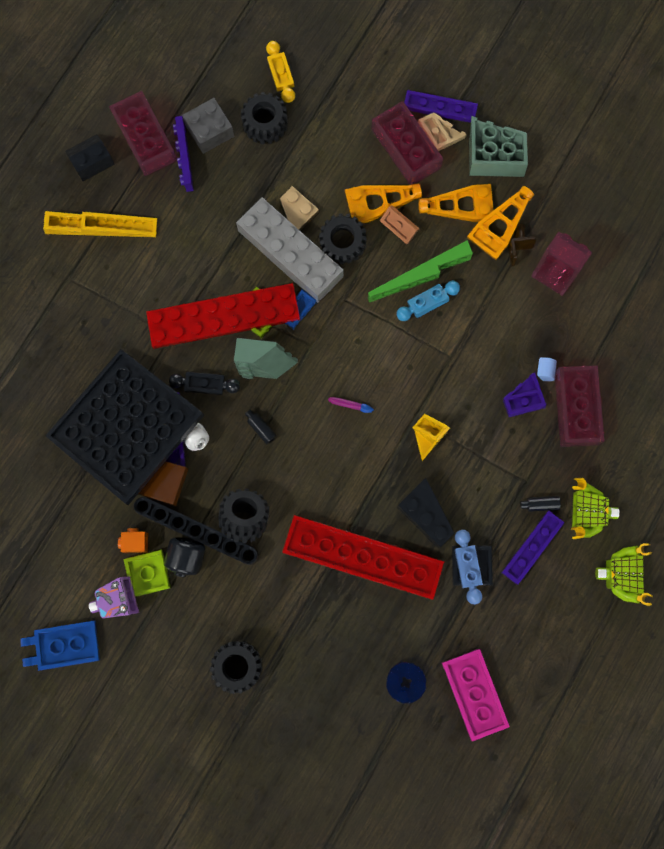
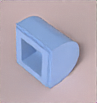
(547, 369)

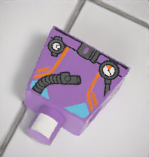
(115, 599)

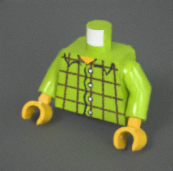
(590, 510)
(625, 574)

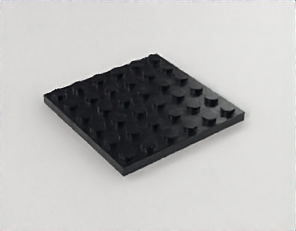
(124, 426)

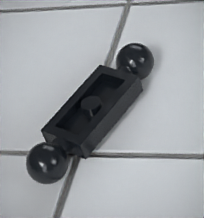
(204, 383)

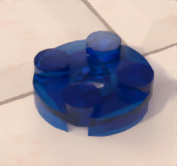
(394, 681)

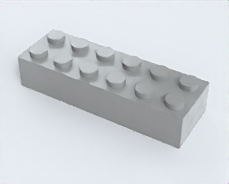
(289, 249)

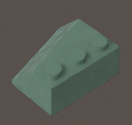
(496, 150)
(261, 359)

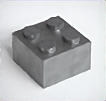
(208, 125)

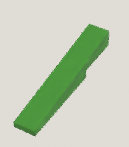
(423, 273)

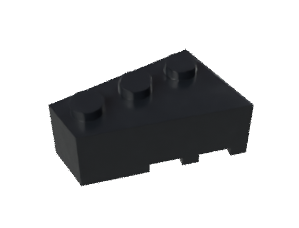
(426, 514)

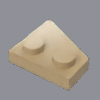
(440, 131)
(298, 208)

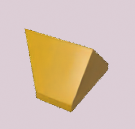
(428, 434)

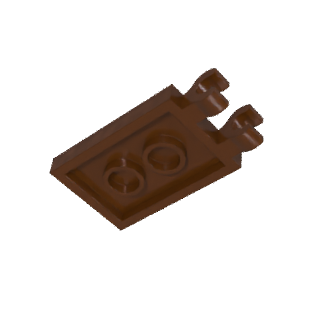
(166, 483)

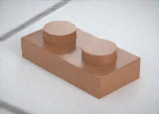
(399, 224)

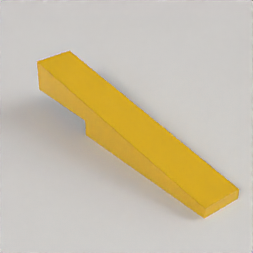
(99, 224)

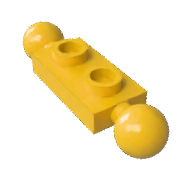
(280, 71)

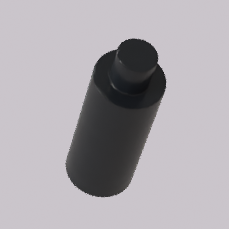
(260, 427)
(541, 503)

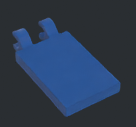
(63, 646)

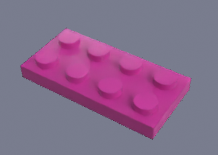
(475, 695)

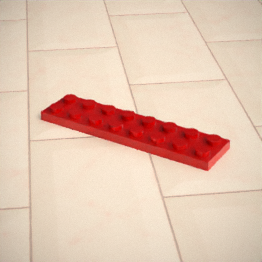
(222, 316)
(363, 557)

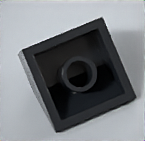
(90, 157)

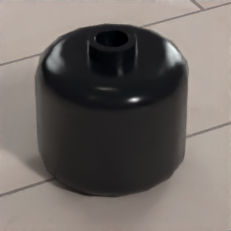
(184, 556)

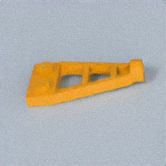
(481, 203)
(358, 205)
(487, 239)

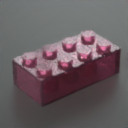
(143, 133)
(406, 143)
(561, 263)
(579, 406)

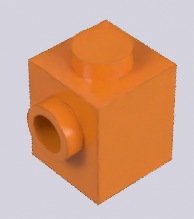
(133, 541)

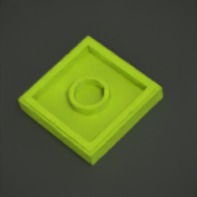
(147, 573)

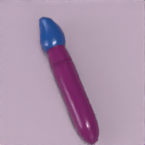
(351, 404)

